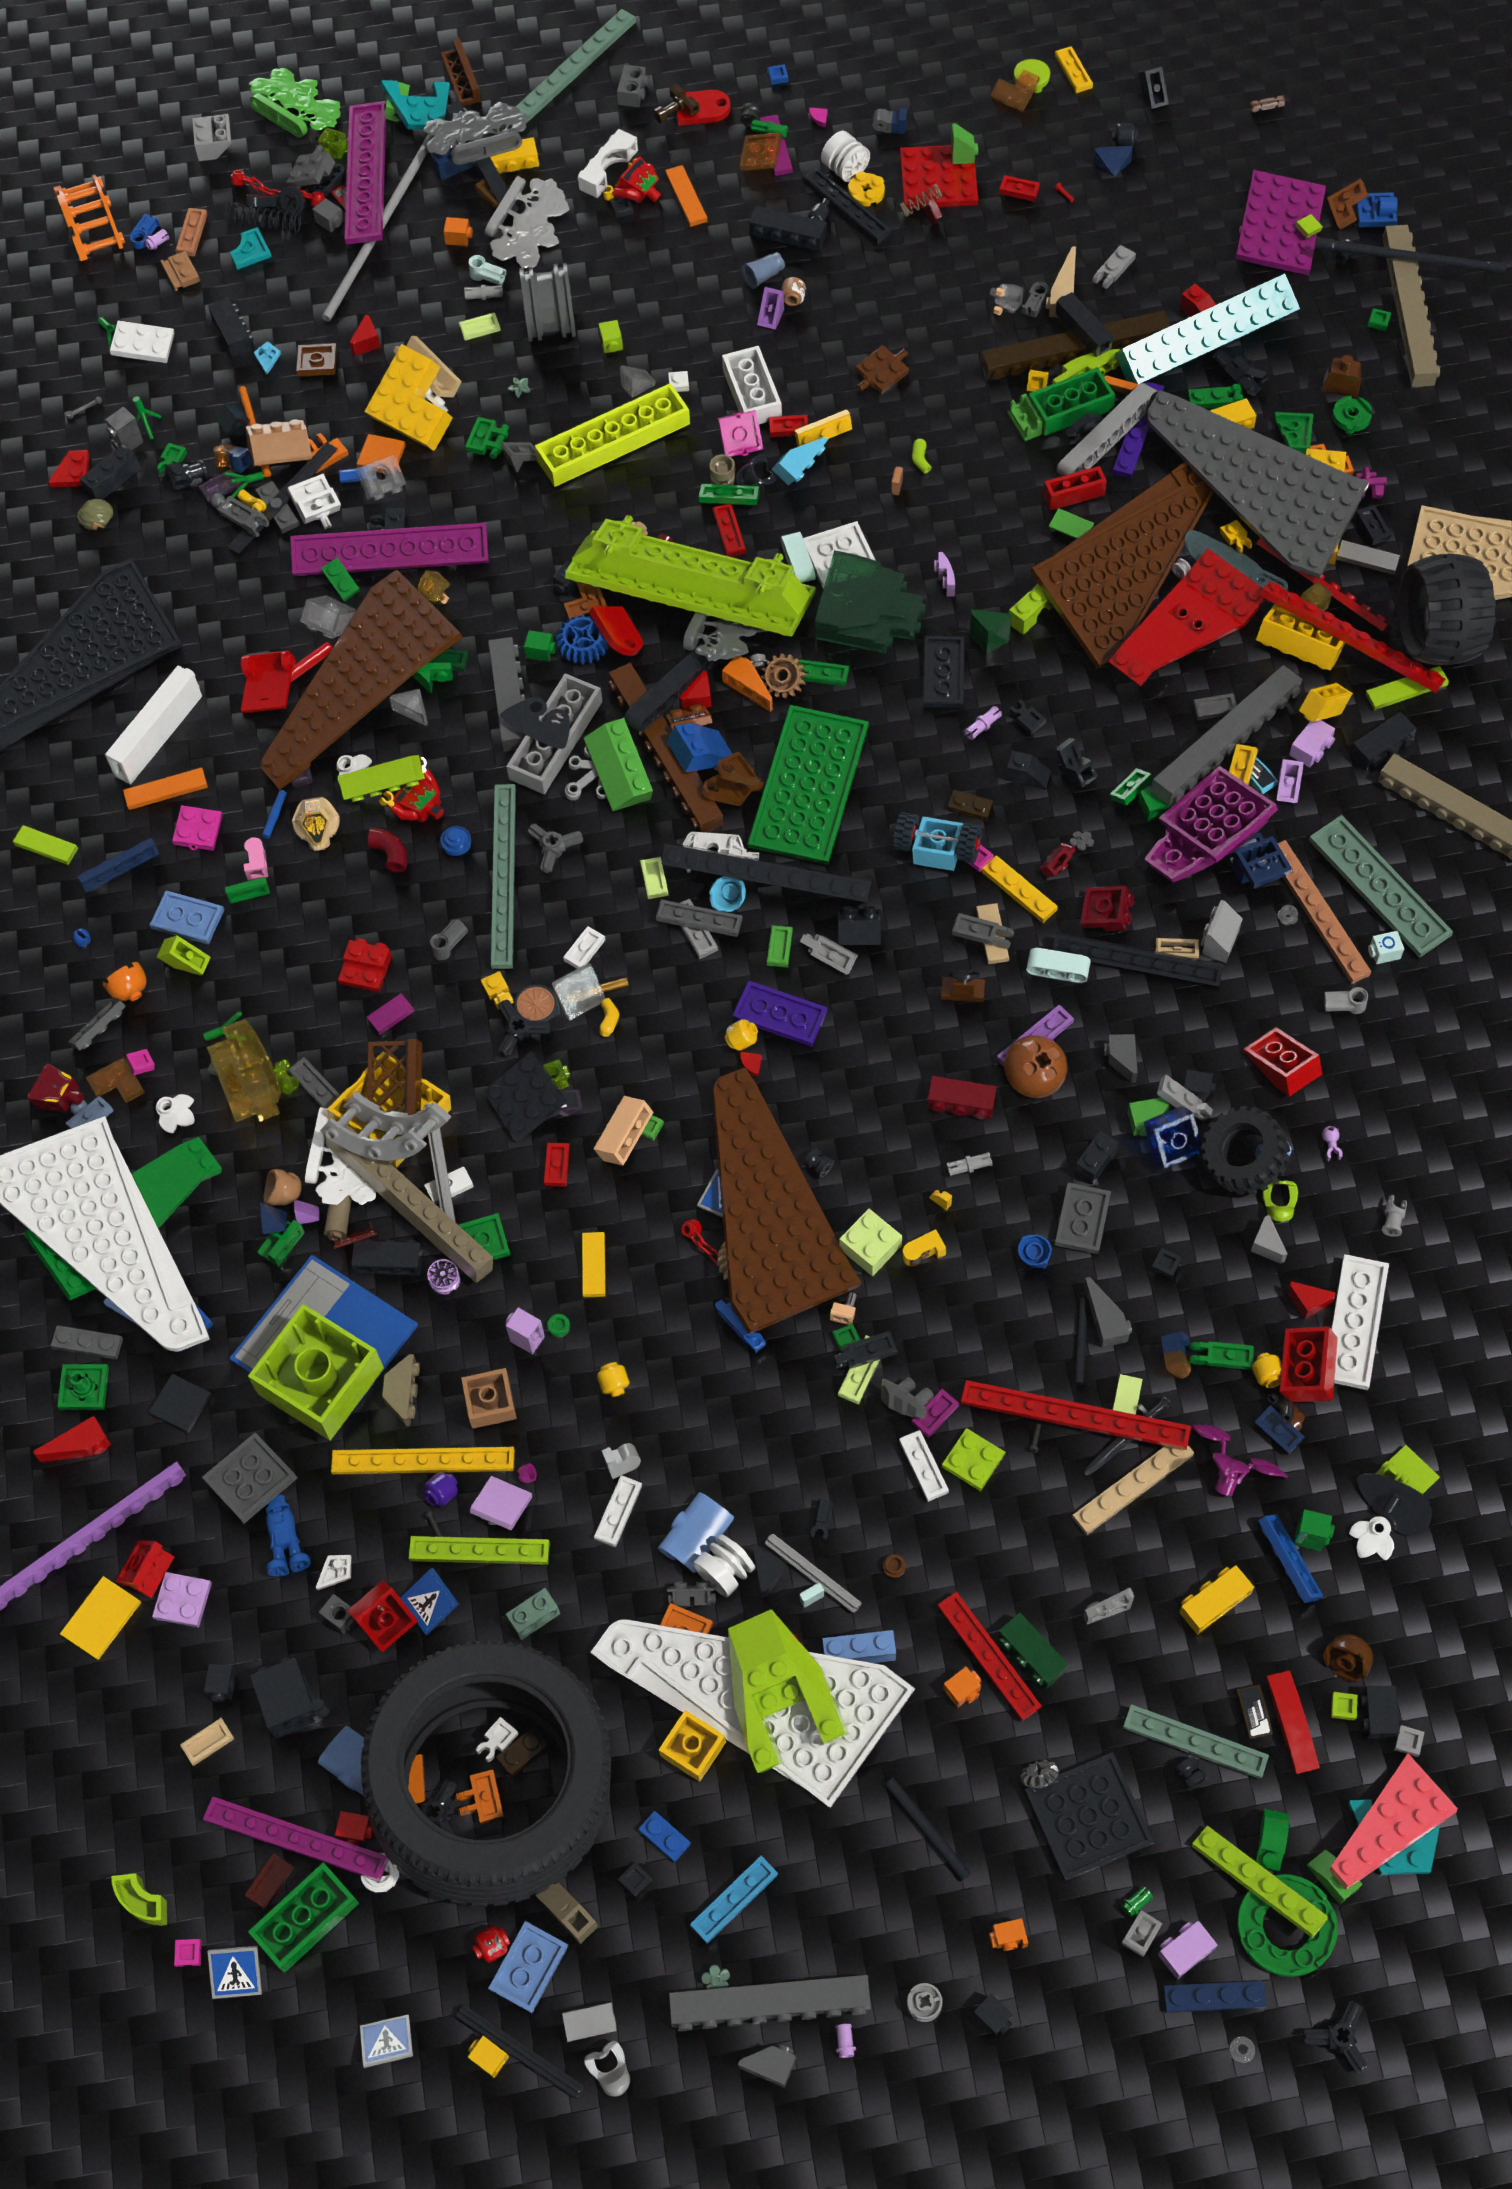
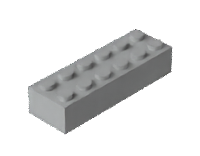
(537, 763)

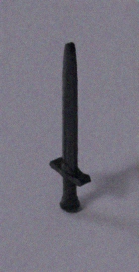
(1120, 1442)

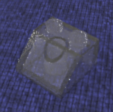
(327, 615)

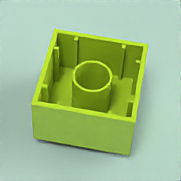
(316, 1371)

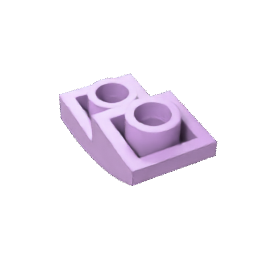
(945, 573)

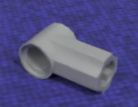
(1345, 1000)

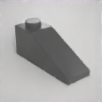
(1108, 1318)

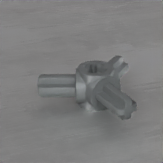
(553, 844)

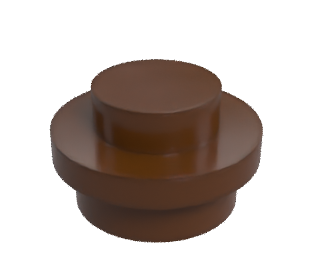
(894, 1566)

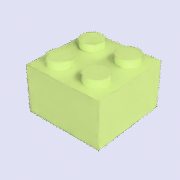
(870, 1242)

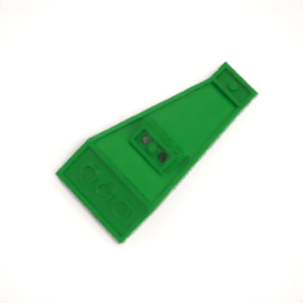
(163, 1187)

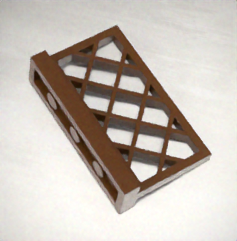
(412, 1076)

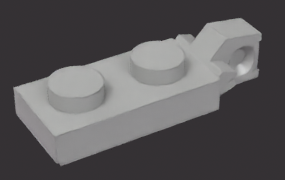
(830, 952)
(1180, 1096)

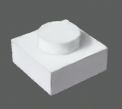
(679, 381)

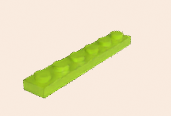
(479, 1550)
(1260, 1881)

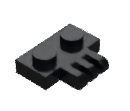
(1085, 423)

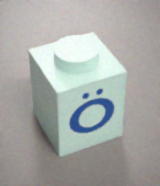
(1386, 947)

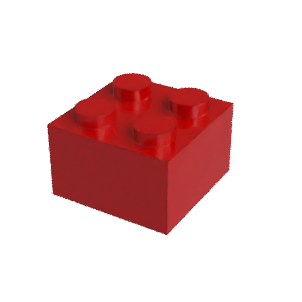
(382, 1616)

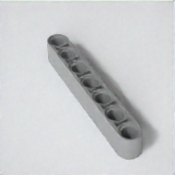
(1108, 431)

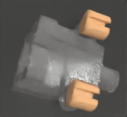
(1007, 297)

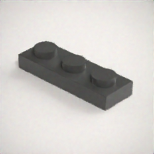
(285, 517)
(97, 1024)
(86, 1342)

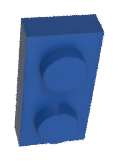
(664, 1836)

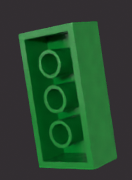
(1071, 399)
(303, 1917)

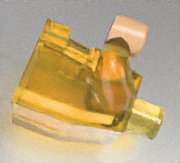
(432, 587)

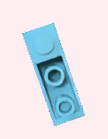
(793, 462)

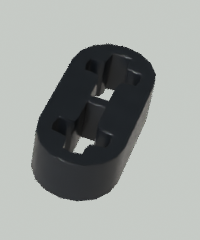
(261, 200)

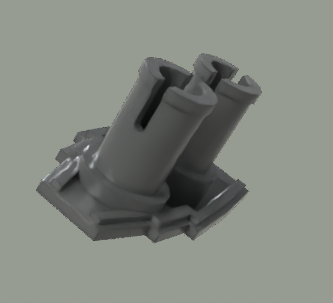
(899, 1399)

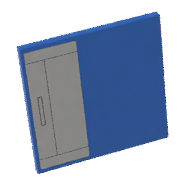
(338, 1301)

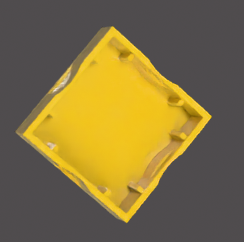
(429, 1094)

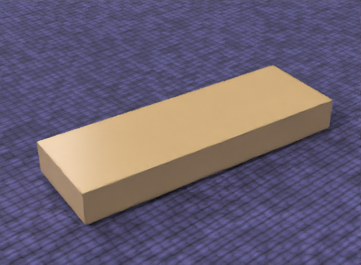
(991, 913)

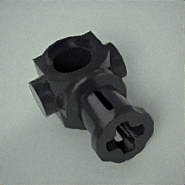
(182, 475)

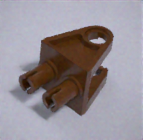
(733, 782)

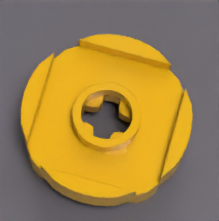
(866, 180)

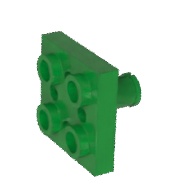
(75, 1377)

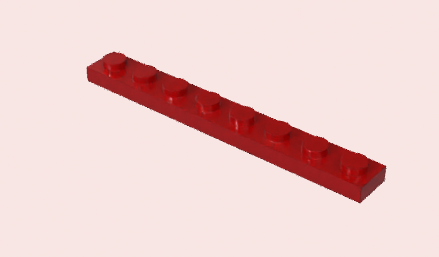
(1347, 599)

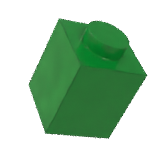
(539, 646)

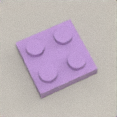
(182, 1599)

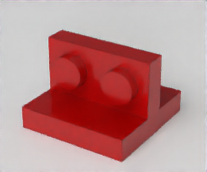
(145, 1567)

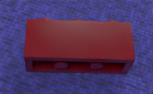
(961, 1097)

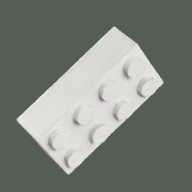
(751, 383)

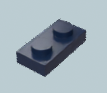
(1283, 1433)

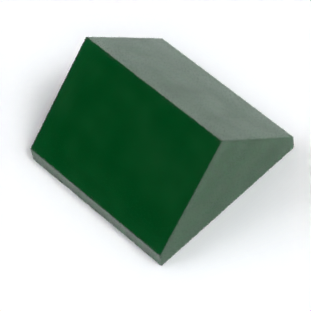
(989, 629)

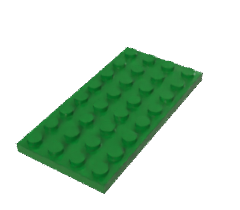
(808, 785)

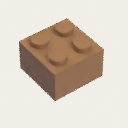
(489, 1398)

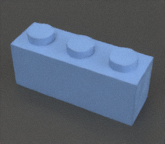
(865, 1647)

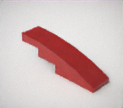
(1292, 1721)

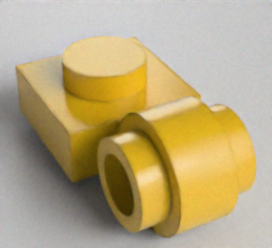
(496, 988)

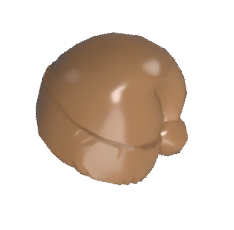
(281, 1188)

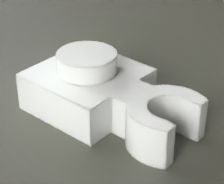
(498, 1737)

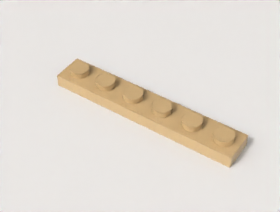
(1130, 1487)

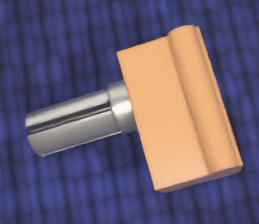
(844, 1313)

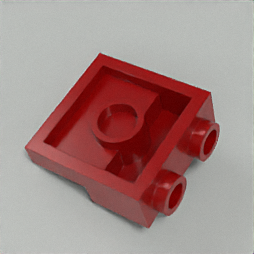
(365, 965)

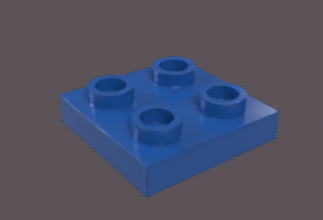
(1377, 210)

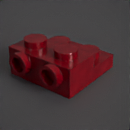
(1107, 908)

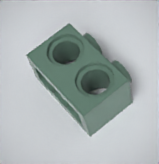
(532, 1614)

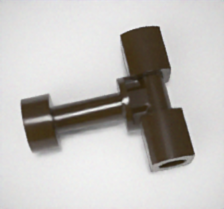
(680, 102)

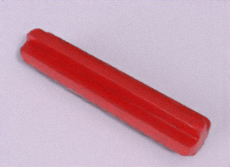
(310, 660)

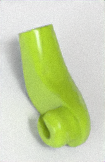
(918, 455)

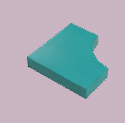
(251, 249)

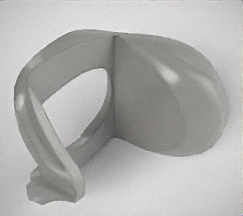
(615, 2081)

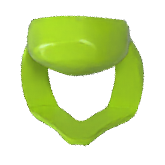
(1281, 1213)

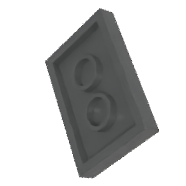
(1082, 1218)

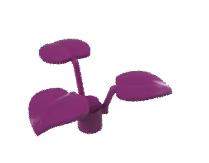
(1231, 1467)

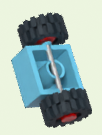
(937, 841)

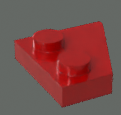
(71, 469)

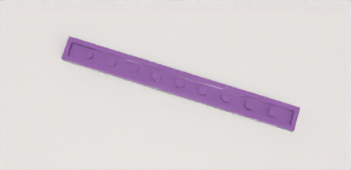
(91, 1532)

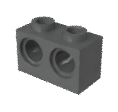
(632, 85)

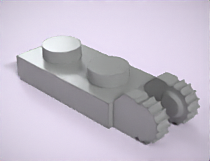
(1114, 266)

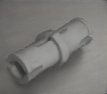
(483, 292)
(969, 1164)

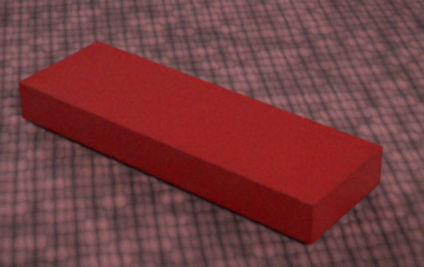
(729, 530)

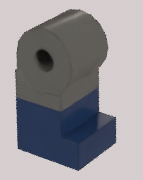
(890, 121)

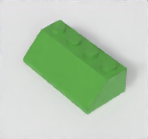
(618, 765)

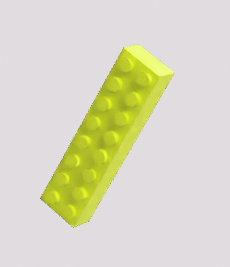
(612, 434)

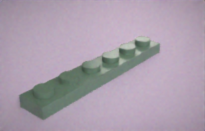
(1196, 1742)

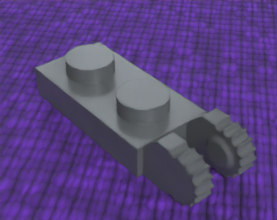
(981, 931)

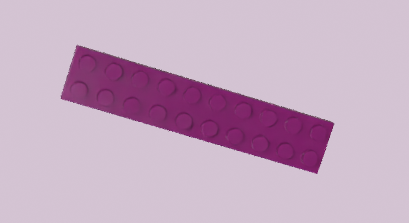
(365, 173)
(391, 548)

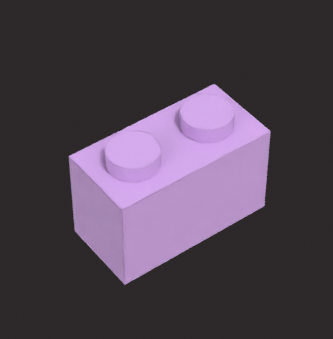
(1312, 742)
(524, 1330)
(1186, 1949)

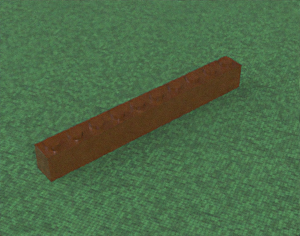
(685, 786)

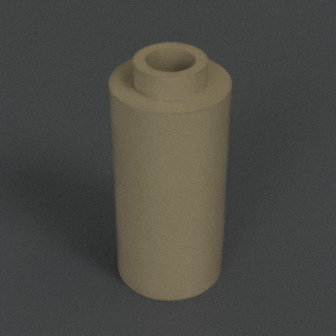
(338, 1219)

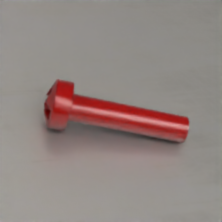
(1058, 187)

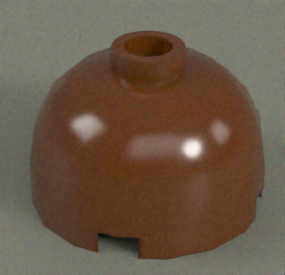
(1349, 1657)

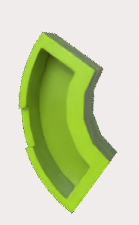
(136, 1900)

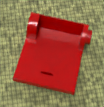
(266, 680)

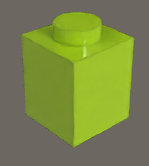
(610, 336)

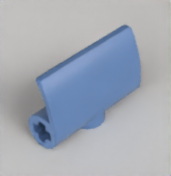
(695, 1530)
(344, 1758)

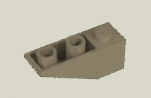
(568, 1912)

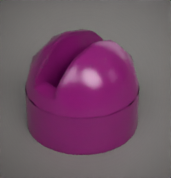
(527, 1473)

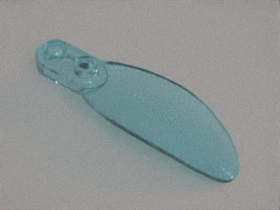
(1198, 543)

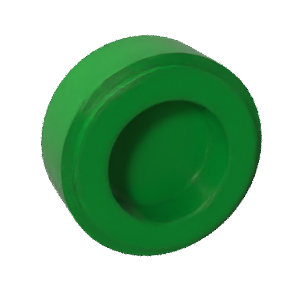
(558, 1325)

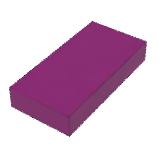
(390, 1014)

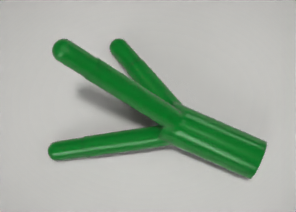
(108, 327)
(141, 412)
(245, 479)
(219, 1031)

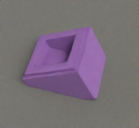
(305, 1212)

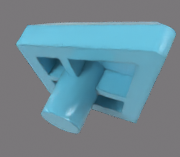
(267, 356)

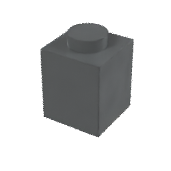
(328, 215)

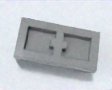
(589, 2021)

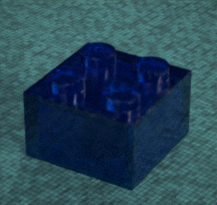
(1173, 1136)

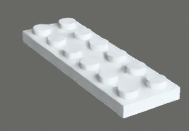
(1358, 1319)

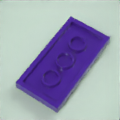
(780, 1013)

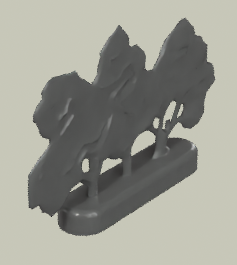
(472, 127)
(727, 637)

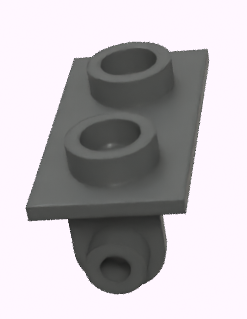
(700, 1592)

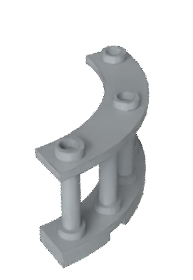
(411, 1127)

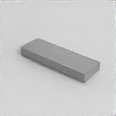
(1368, 557)
(699, 939)

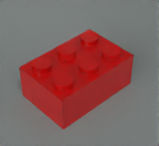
(1309, 1364)

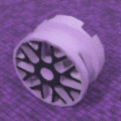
(443, 1277)

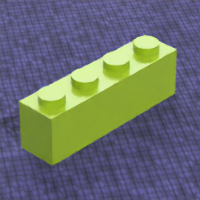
(381, 777)

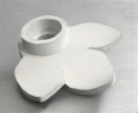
(356, 763)
(177, 1114)
(1371, 1541)

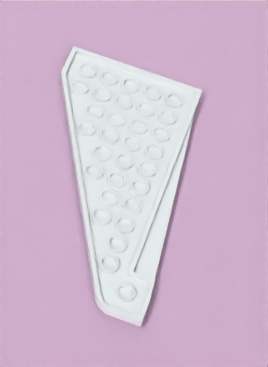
(91, 1213)
(696, 1676)

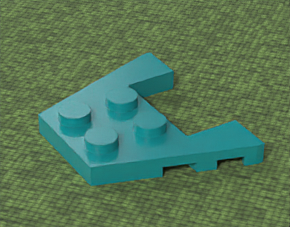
(418, 110)
(1413, 1859)

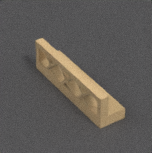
(445, 382)

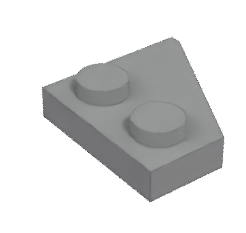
(1109, 1607)

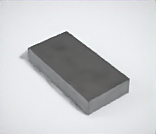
(1214, 706)

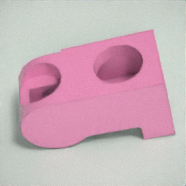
(257, 859)

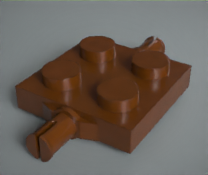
(882, 369)

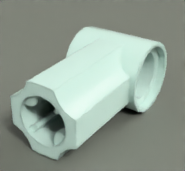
(482, 270)

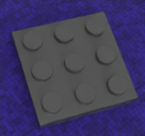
(249, 1477)

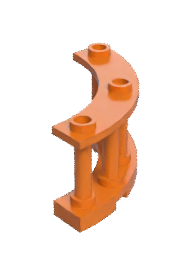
(66, 196)

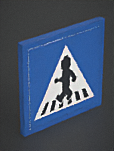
(429, 1601)

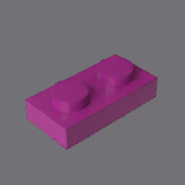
(936, 1413)

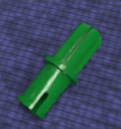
(769, 127)

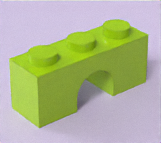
(1027, 609)

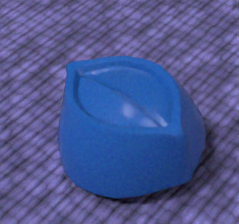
(1035, 1250)

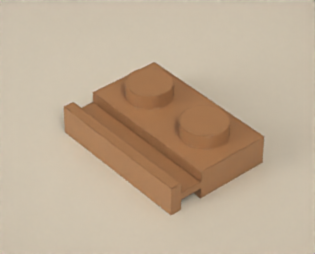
(180, 270)

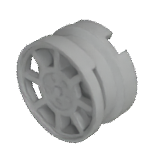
(924, 2002)

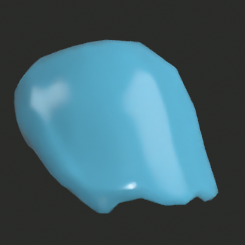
(727, 894)

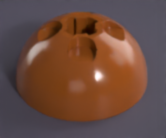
(1031, 1075)

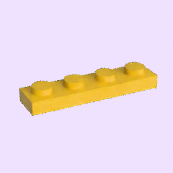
(1019, 889)

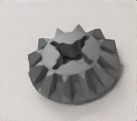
(1047, 1770)

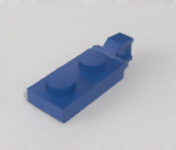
(754, 1340)

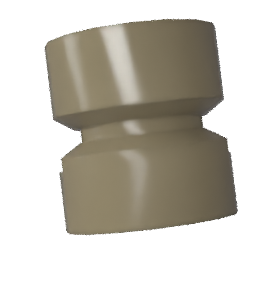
(722, 470)

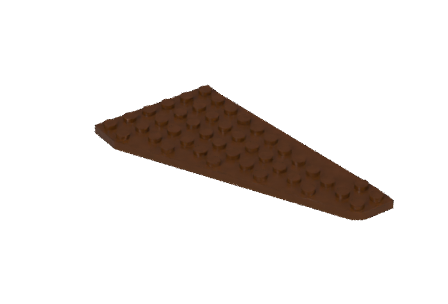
(377, 652)

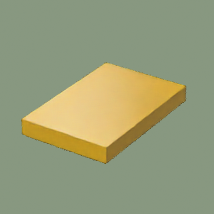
(100, 1618)

